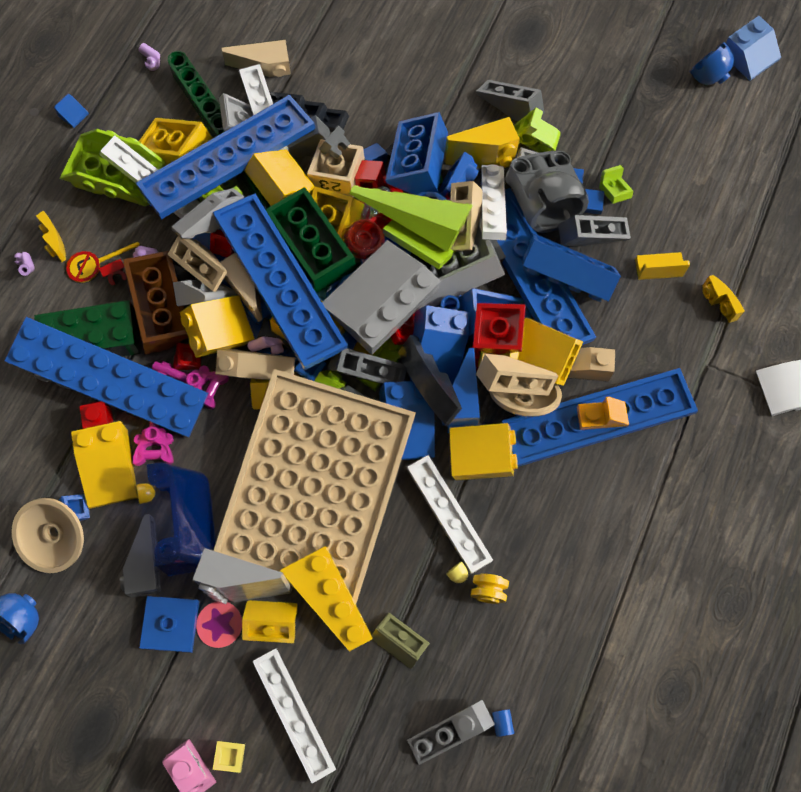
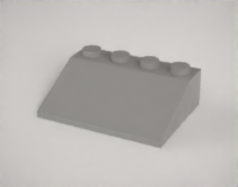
(467, 269)
(381, 295)
(237, 580)

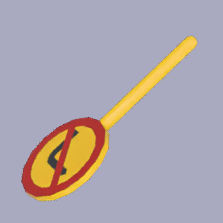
(85, 265)

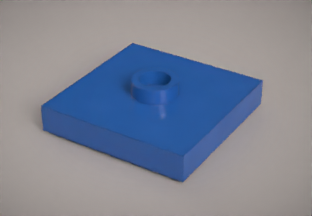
(169, 624)

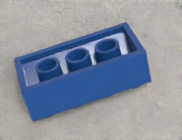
(418, 154)
(570, 268)

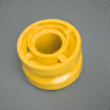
(490, 588)

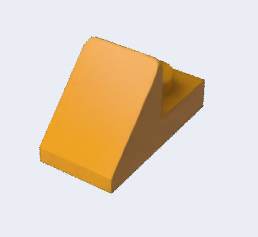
(602, 415)

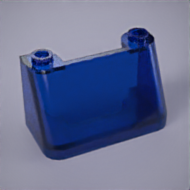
(190, 514)

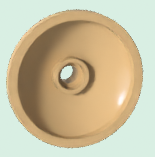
(528, 404)
(36, 535)

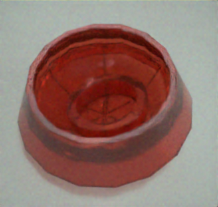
(363, 238)

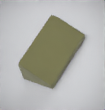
(399, 640)

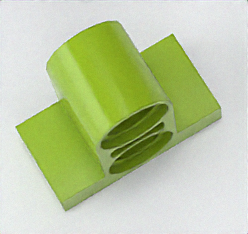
(536, 132)

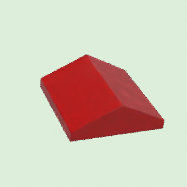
(499, 328)

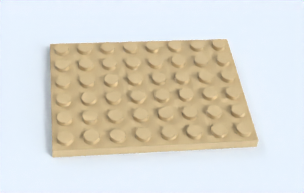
(315, 478)

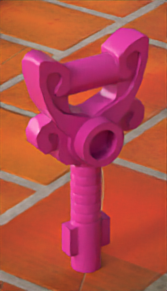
(195, 379)
(149, 437)

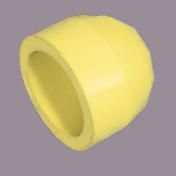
(458, 573)

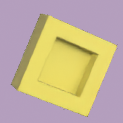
(228, 756)

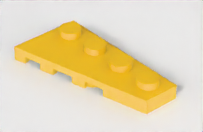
(326, 592)

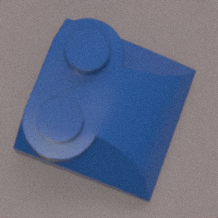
(461, 171)

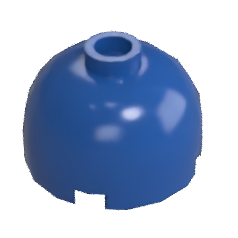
(714, 66)
(18, 616)

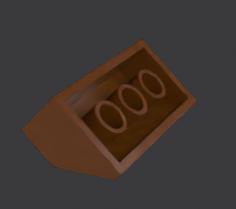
(154, 301)

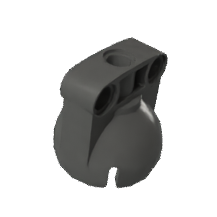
(546, 188)

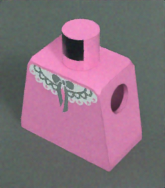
(188, 769)

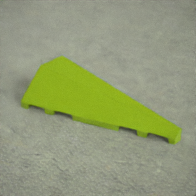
(430, 218)

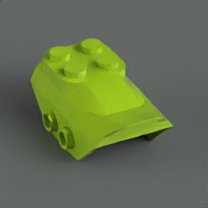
(95, 174)

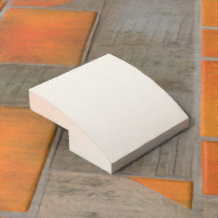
(781, 386)

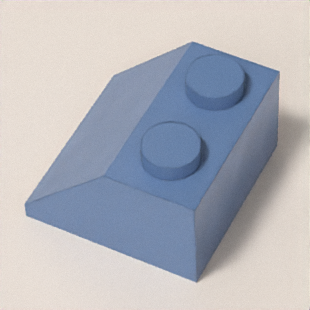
(754, 48)

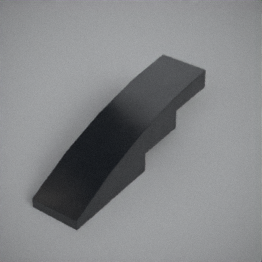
(329, 117)
(431, 383)

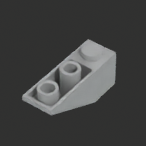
(202, 218)
(451, 732)

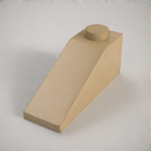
(270, 55)
(469, 193)
(198, 261)
(242, 285)
(252, 364)
(593, 364)
(513, 376)

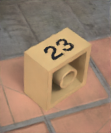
(335, 173)

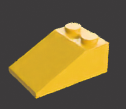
(174, 138)
(487, 144)
(338, 208)
(105, 464)

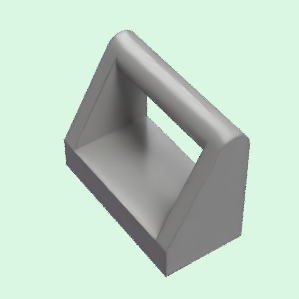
(195, 292)

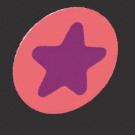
(219, 624)

